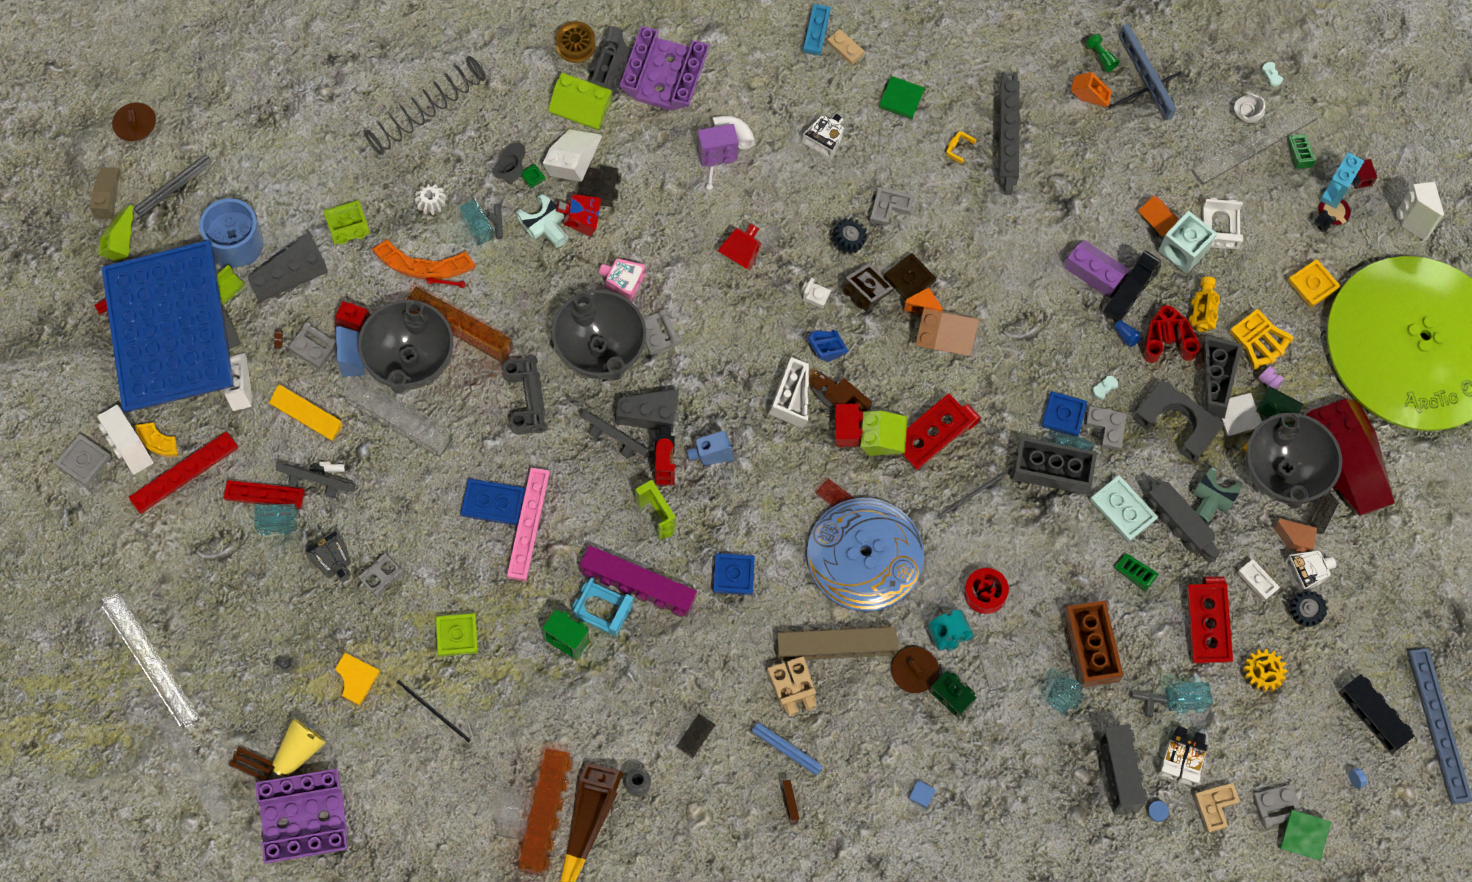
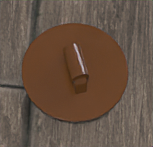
(134, 121)
(915, 669)

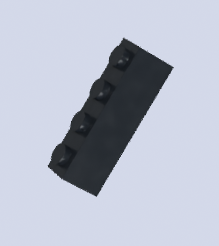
(1376, 714)

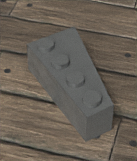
(1220, 367)

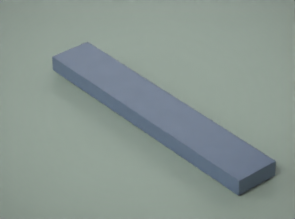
(1147, 72)

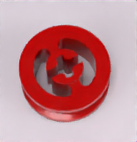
(985, 579)

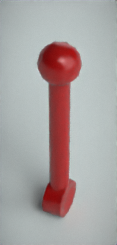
(430, 280)

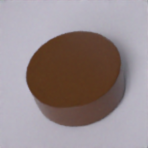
(278, 339)

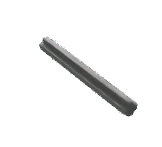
(172, 185)

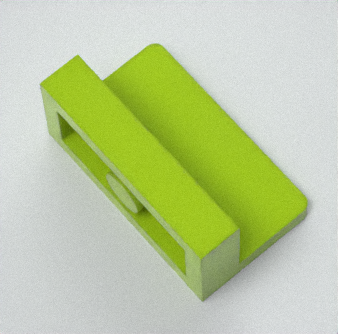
(228, 284)

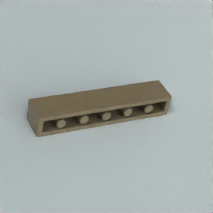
(837, 643)

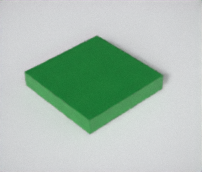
(901, 97)
(1305, 834)

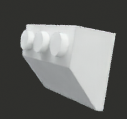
(1421, 210)

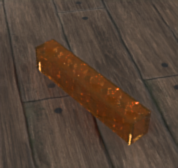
(467, 328)
(544, 812)

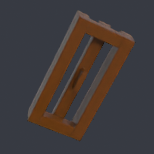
(236, 757)
(790, 802)

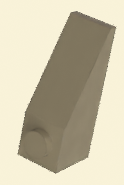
(105, 193)

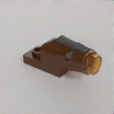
(842, 393)

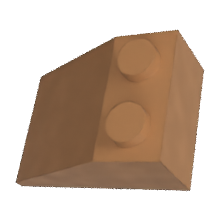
(947, 331)

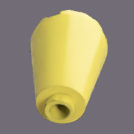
(296, 748)

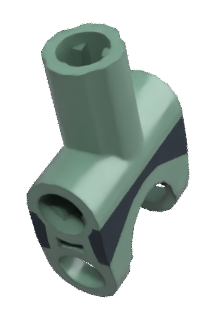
(1214, 496)

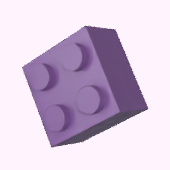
(717, 145)

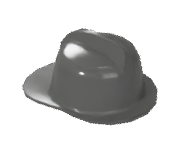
(510, 163)

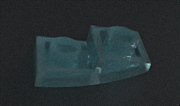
(1073, 441)

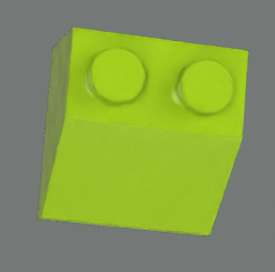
(883, 433)

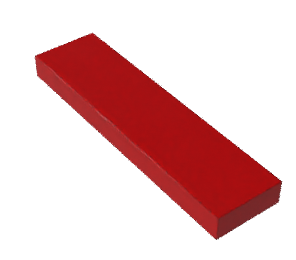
(263, 493)

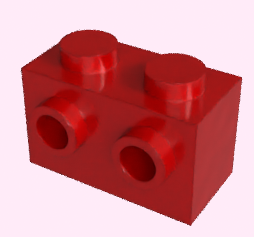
(847, 425)

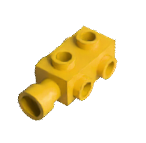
(1205, 306)

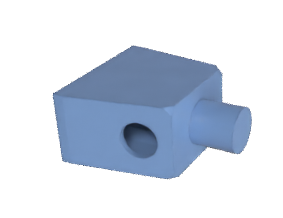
(712, 449)

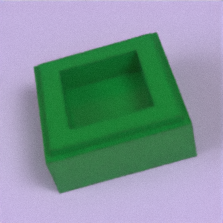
(532, 176)

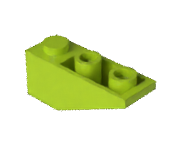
(116, 238)

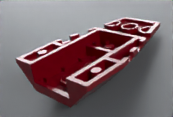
(1363, 470)

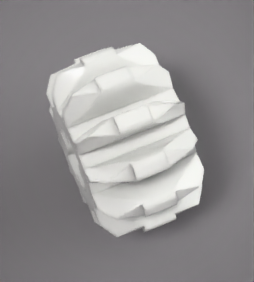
(435, 194)

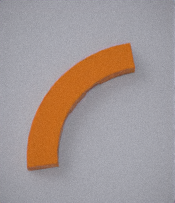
(423, 268)

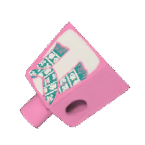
(623, 277)

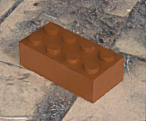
(1093, 644)

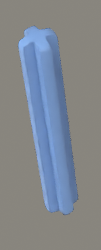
(787, 749)

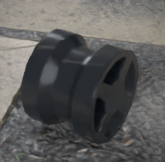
(1324, 220)

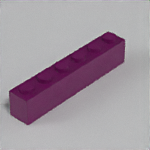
(638, 581)

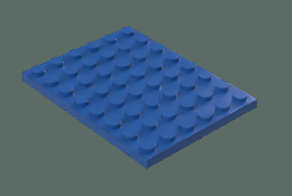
(167, 326)

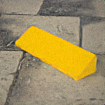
(306, 412)

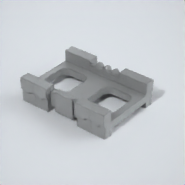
(385, 579)

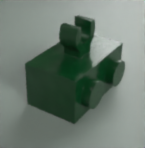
(953, 694)

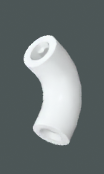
(743, 131)

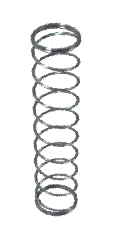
(469, 59)

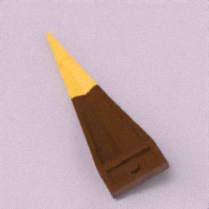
(593, 802)

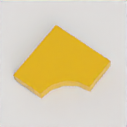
(357, 678)

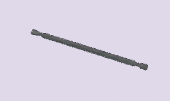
(974, 493)

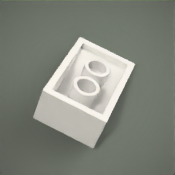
(571, 155)

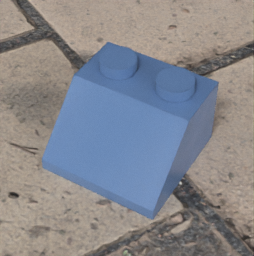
(348, 353)

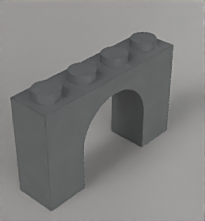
(1167, 398)

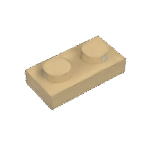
(845, 47)

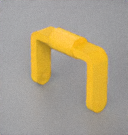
(953, 143)

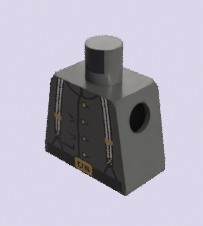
(330, 556)

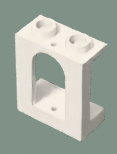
(1232, 209)

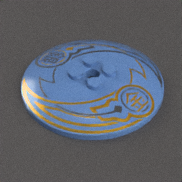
(861, 580)

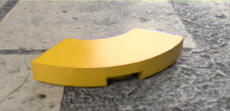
(155, 441)

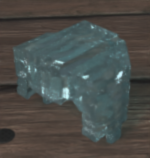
(1065, 694)

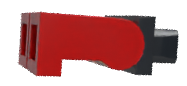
(664, 457)

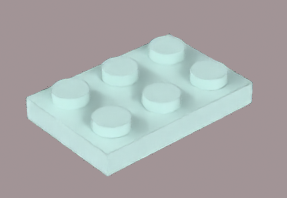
(1123, 508)

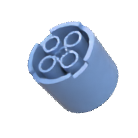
(232, 231)

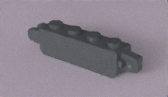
(1181, 518)

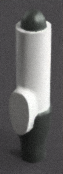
(328, 467)

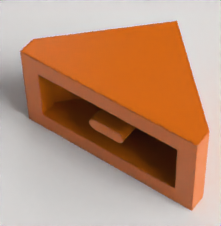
(920, 300)

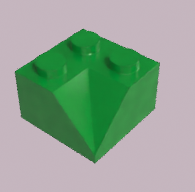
(566, 634)

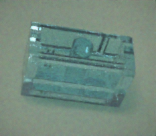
(476, 222)
(275, 518)
(1189, 696)

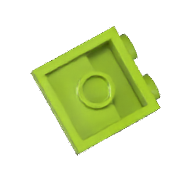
(346, 222)

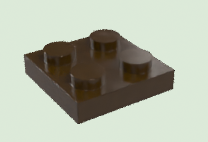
(910, 276)

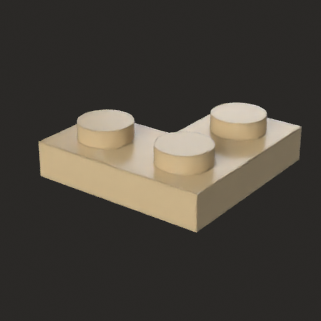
(1211, 803)

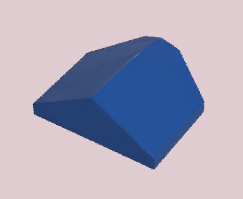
(827, 345)

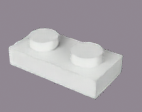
(1258, 580)

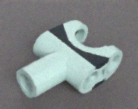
(544, 222)

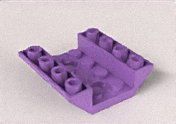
(649, 69)
(301, 802)

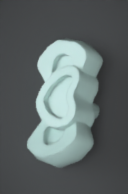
(1271, 74)
(1104, 388)

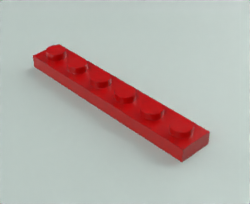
(183, 472)

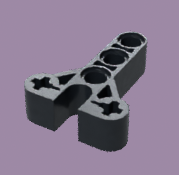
(1141, 275)

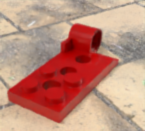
(963, 419)
(1217, 591)

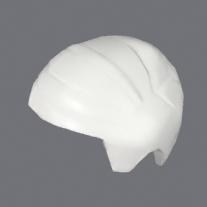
(1250, 108)

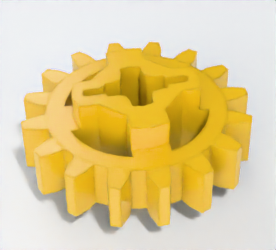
(1257, 667)

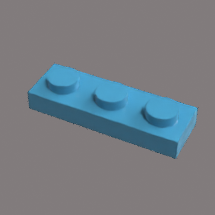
(816, 29)

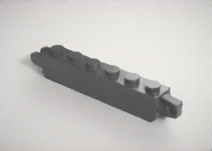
(1008, 132)

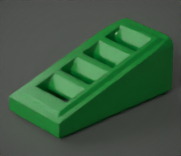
(1300, 162)
(1139, 567)

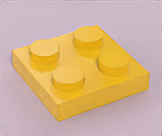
(1314, 283)

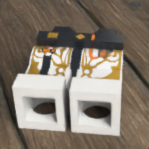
(1186, 750)

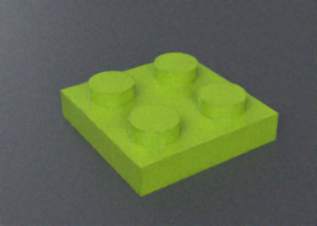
(456, 635)

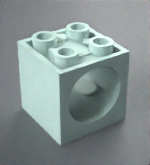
(1187, 242)

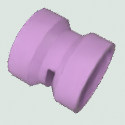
(1270, 378)

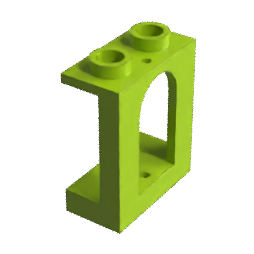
(650, 493)

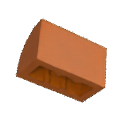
(1158, 215)

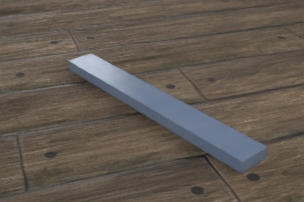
(1440, 726)

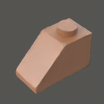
(1296, 536)

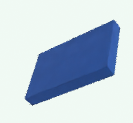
(493, 502)

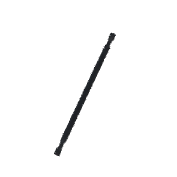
(1143, 90)
(433, 711)

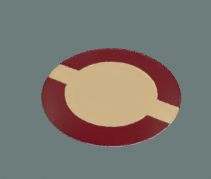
(1342, 212)

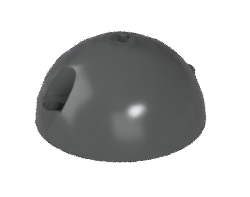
(391, 339)
(604, 340)
(1294, 461)

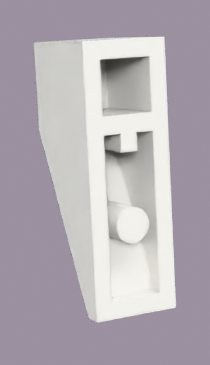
(240, 395)

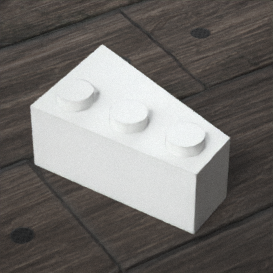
(792, 394)
(125, 439)

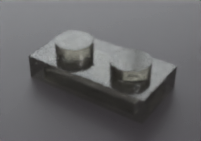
(1323, 512)
(695, 736)

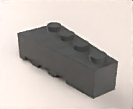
(289, 269)

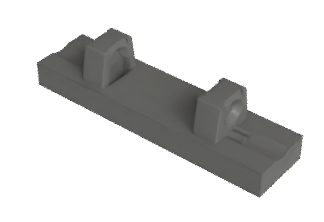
(599, 426)
(332, 483)

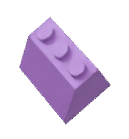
(1096, 268)

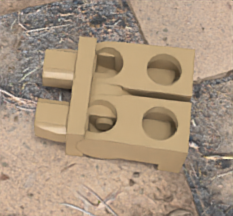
(794, 692)

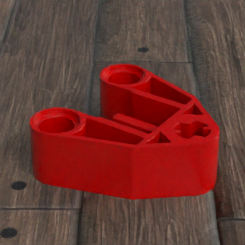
(1169, 319)

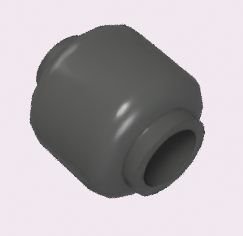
(634, 776)

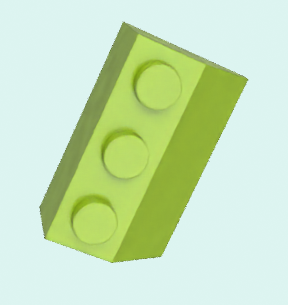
(580, 101)

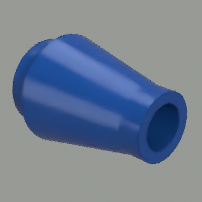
(1127, 333)

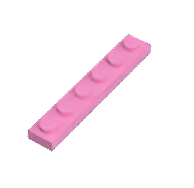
(528, 524)

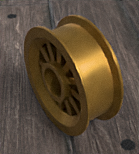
(573, 32)

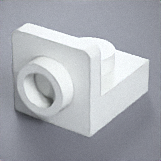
(815, 293)

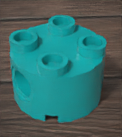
(950, 630)

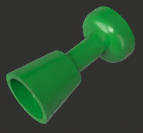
(1106, 58)

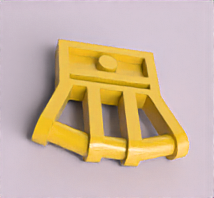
(1251, 330)

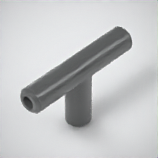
(497, 219)
(1151, 699)

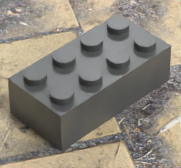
(1054, 465)
(1122, 769)

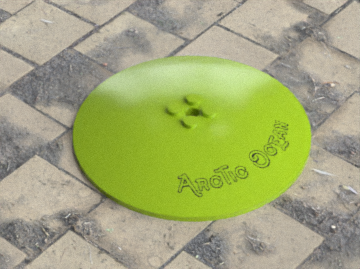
(1380, 348)

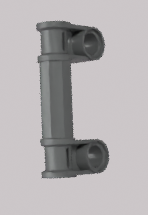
(533, 395)

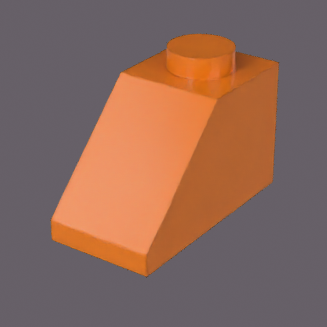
(1091, 89)

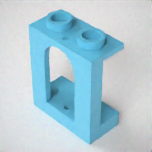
(1342, 180)
(594, 590)

